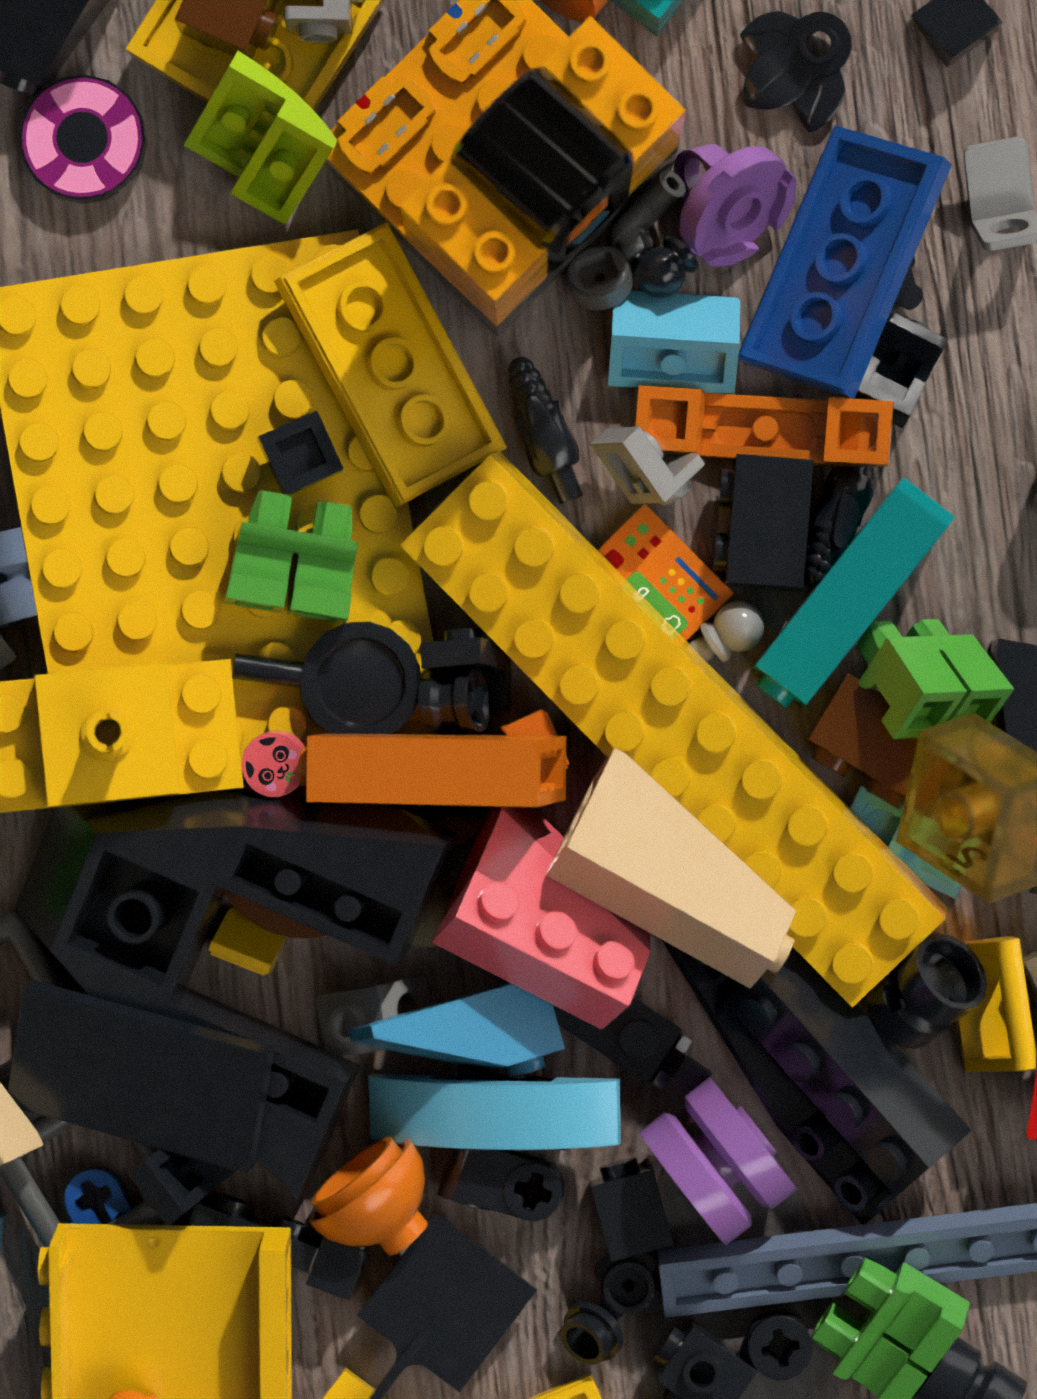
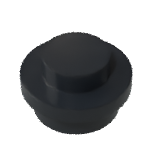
(591, 1333)

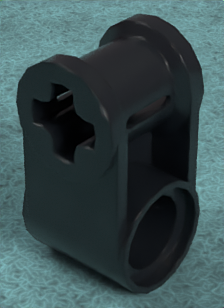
(491, 1178)

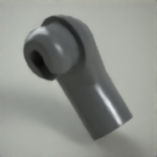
(644, 210)

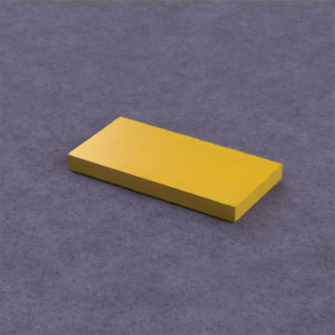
(390, 364)

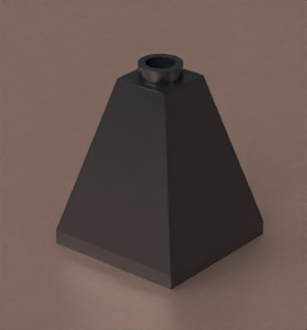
(40, 38)

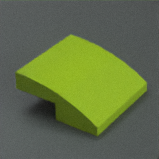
(262, 137)

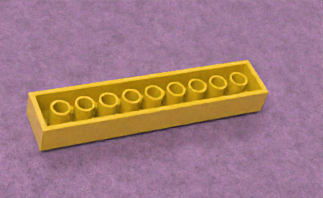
(653, 697)

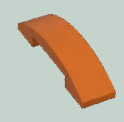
(731, 424)

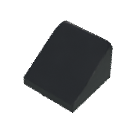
(956, 26)

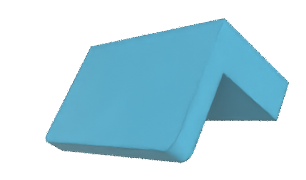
(675, 342)

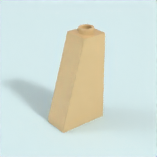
(670, 875)

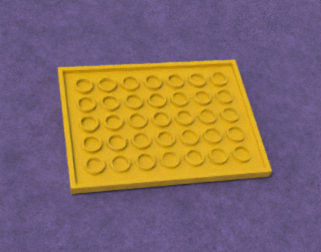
(140, 457)

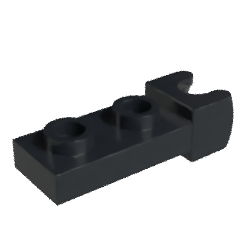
(330, 1264)

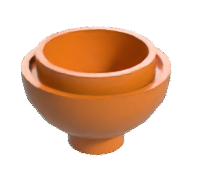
(373, 1198)

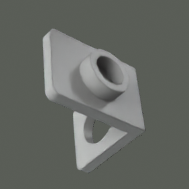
(1000, 192)
(363, 1006)

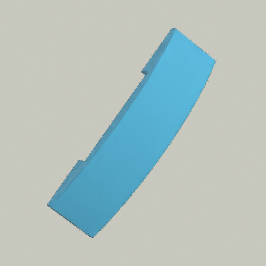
(495, 1113)

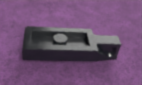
(641, 1044)

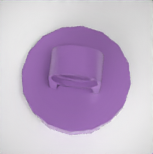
(731, 200)

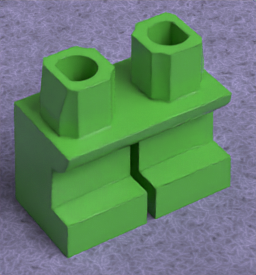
(322, 561)
(930, 676)
(901, 1334)

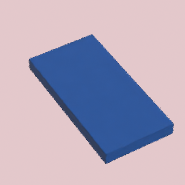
(844, 261)

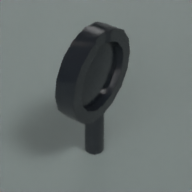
(350, 681)

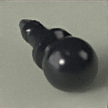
(663, 269)

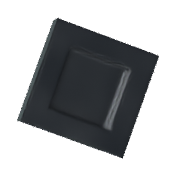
(300, 454)

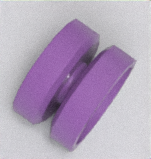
(718, 1160)

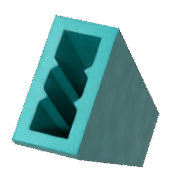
(851, 594)

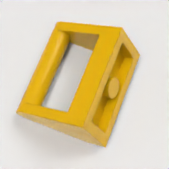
(1000, 1029)

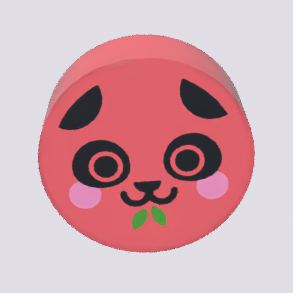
(272, 763)

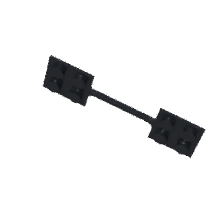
(444, 1305)

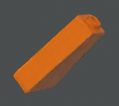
(434, 769)

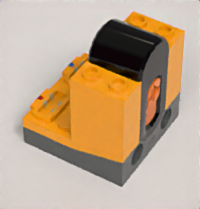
(505, 149)

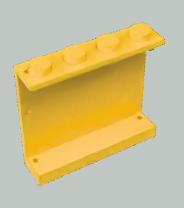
(167, 1311)

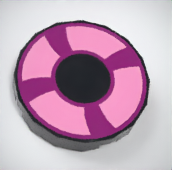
(83, 139)

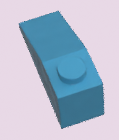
(474, 1030)

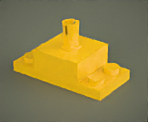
(118, 735)

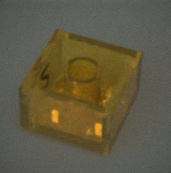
(973, 807)

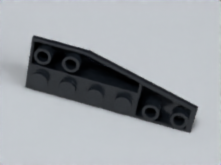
(829, 1080)

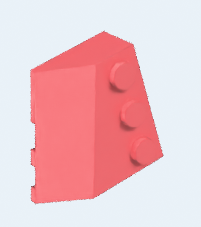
(535, 928)

